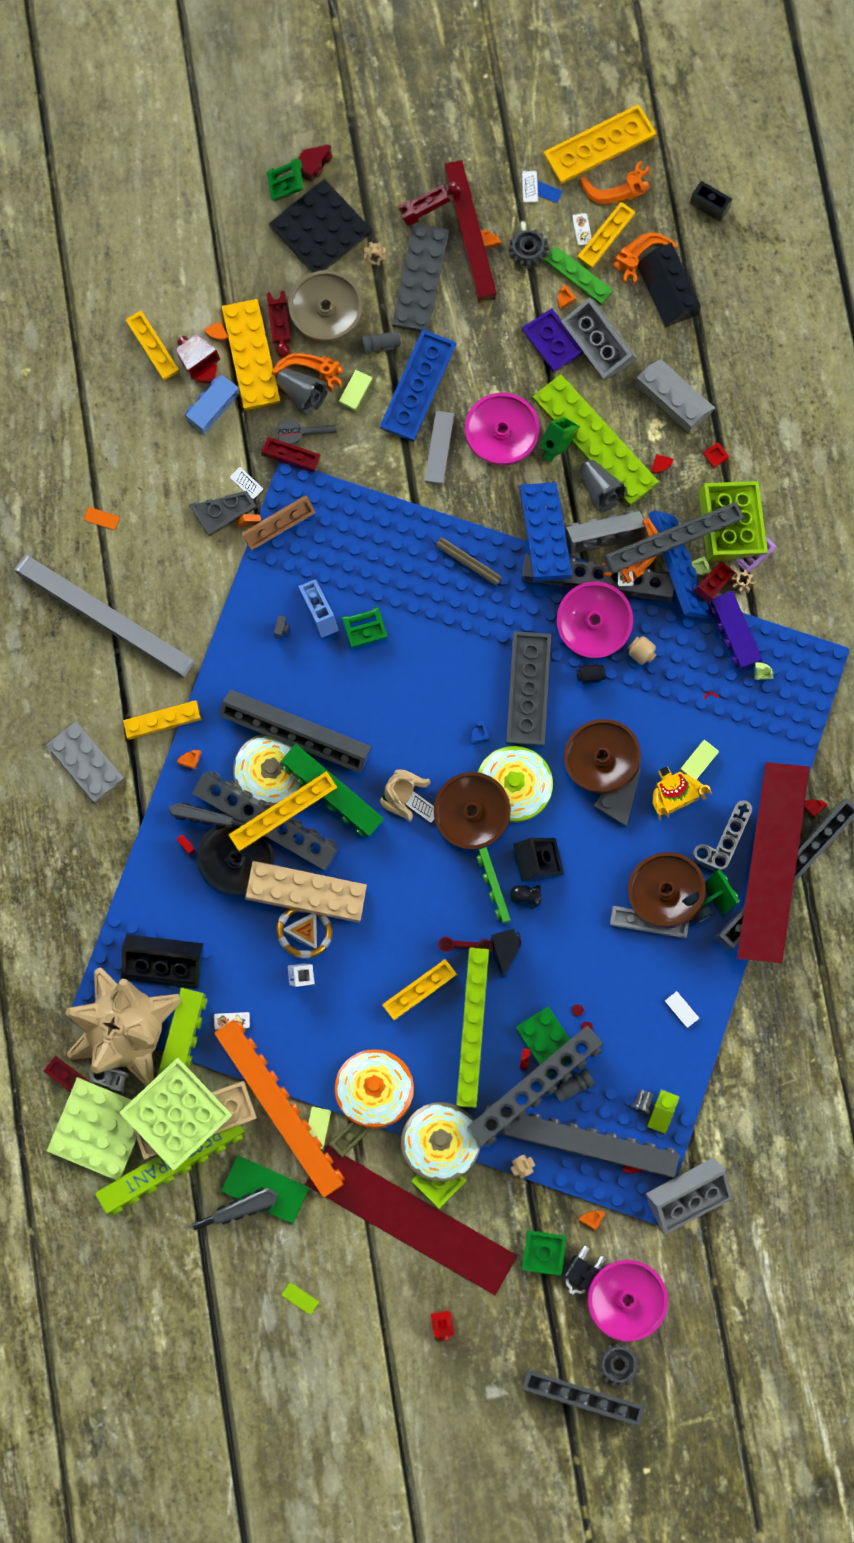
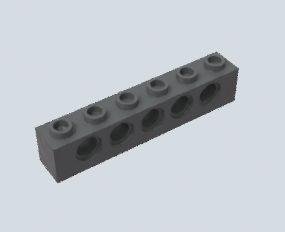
(583, 1398)

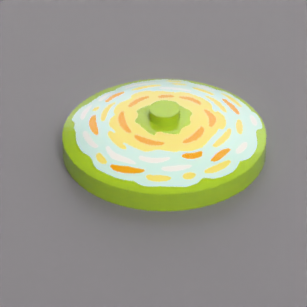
(523, 777)

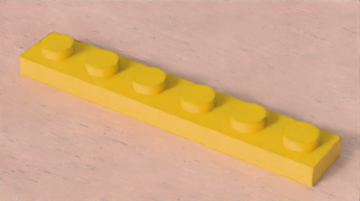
(282, 811)

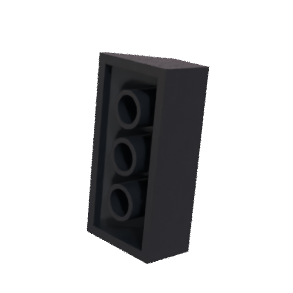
(669, 285)
(161, 961)

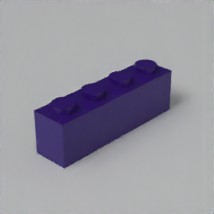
(735, 631)

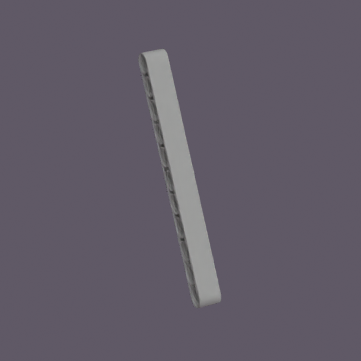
(104, 616)

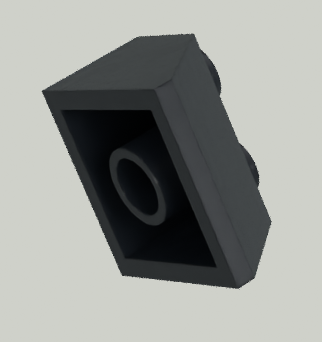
(538, 859)
(506, 948)

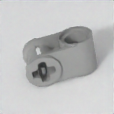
(111, 1079)

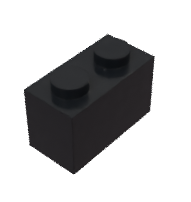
(710, 201)

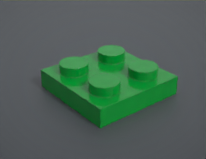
(544, 1253)

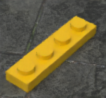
(606, 235)
(152, 345)
(162, 720)
(419, 990)

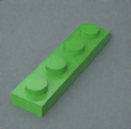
(578, 275)
(495, 894)

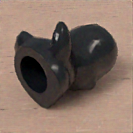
(524, 894)

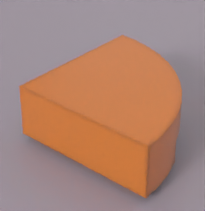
(490, 240)
(565, 297)
(216, 332)
(248, 520)
(190, 759)
(592, 1219)

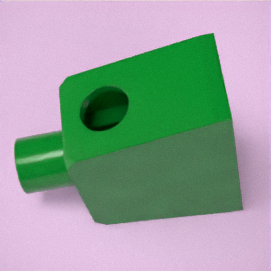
(558, 437)

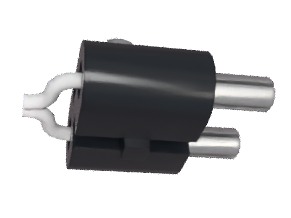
(581, 1272)

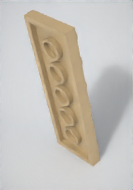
(306, 892)
(233, 1098)

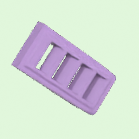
(760, 558)

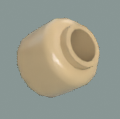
(642, 650)

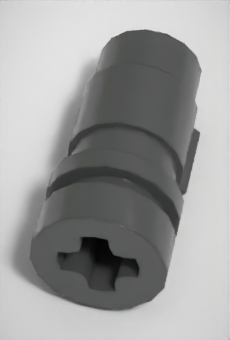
(383, 341)
(574, 1085)

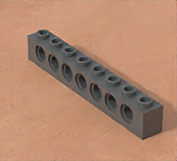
(589, 568)
(205, 791)
(584, 1038)

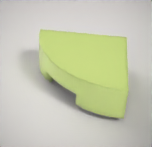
(701, 566)
(762, 671)

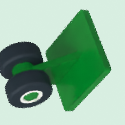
(720, 893)

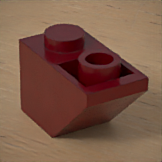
(314, 160)

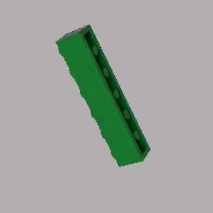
(342, 799)

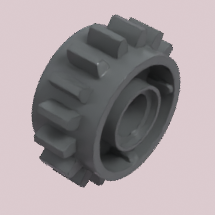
(531, 257)
(610, 1372)

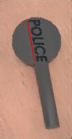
(291, 431)

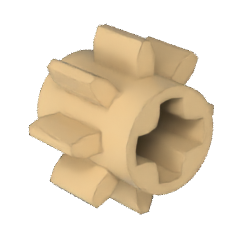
(375, 253)
(744, 577)
(522, 1166)

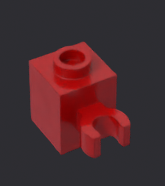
(442, 1325)

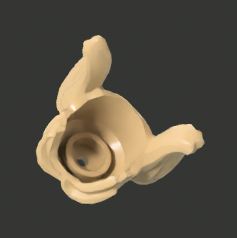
(399, 791)

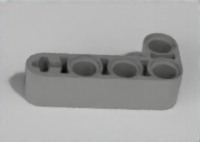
(729, 836)

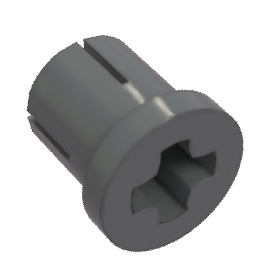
(642, 1102)

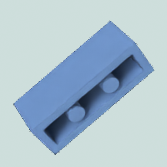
(212, 404)

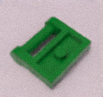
(287, 184)
(365, 633)

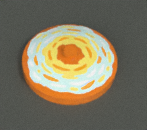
(374, 1089)

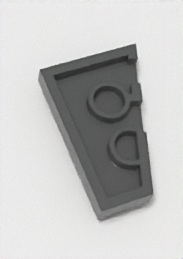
(223, 511)
(618, 803)

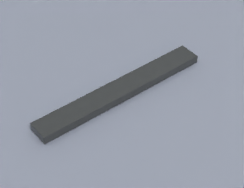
(673, 537)

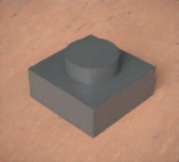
(281, 628)

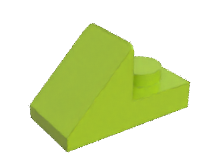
(663, 1112)

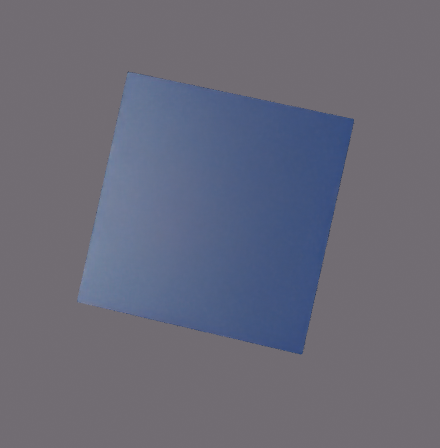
(417, 710)

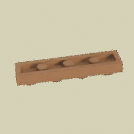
(278, 522)

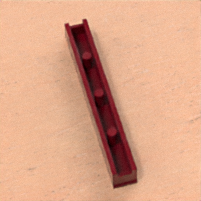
(471, 233)

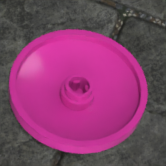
(502, 429)
(594, 619)
(627, 1300)

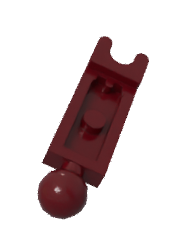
(428, 202)
(279, 323)

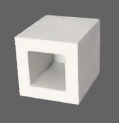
(301, 974)

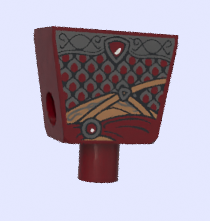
(196, 355)

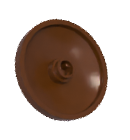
(602, 756)
(472, 810)
(661, 885)

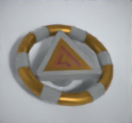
(304, 932)

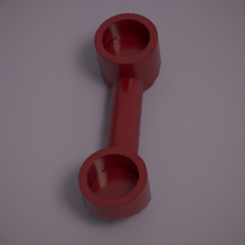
(447, 944)

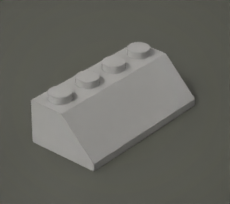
(599, 339)
(674, 395)
(605, 532)
(689, 1195)

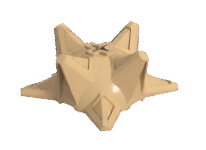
(120, 1027)

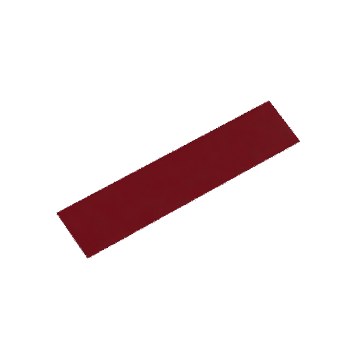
(773, 863)
(419, 1224)

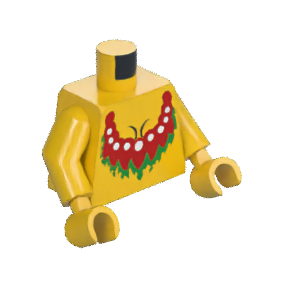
(676, 792)

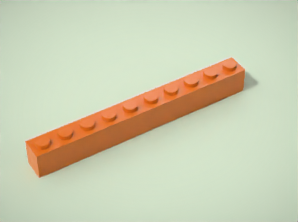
(279, 1108)

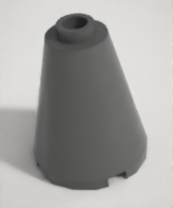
(302, 389)
(602, 485)

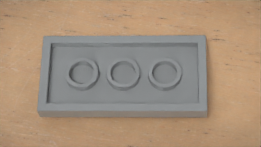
(85, 762)

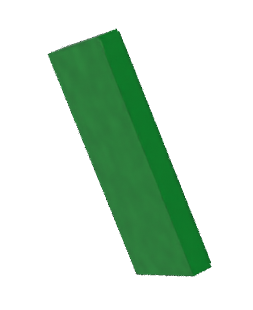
(248, 1177)

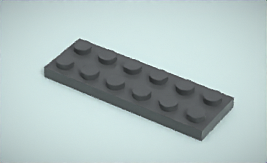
(420, 277)
(528, 688)

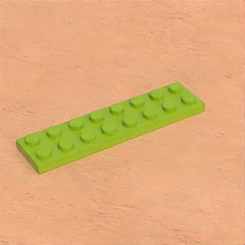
(596, 438)

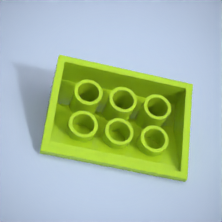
(742, 538)

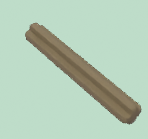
(468, 561)

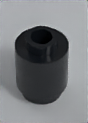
(591, 674)

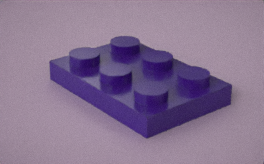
(552, 340)

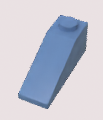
(318, 608)

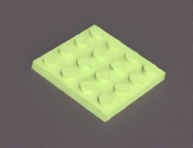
(175, 1114)
(94, 1130)

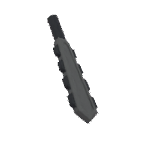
(198, 814)
(249, 1204)

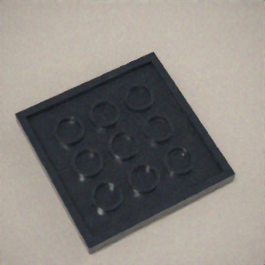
(320, 227)

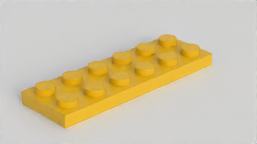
(599, 144)
(251, 354)

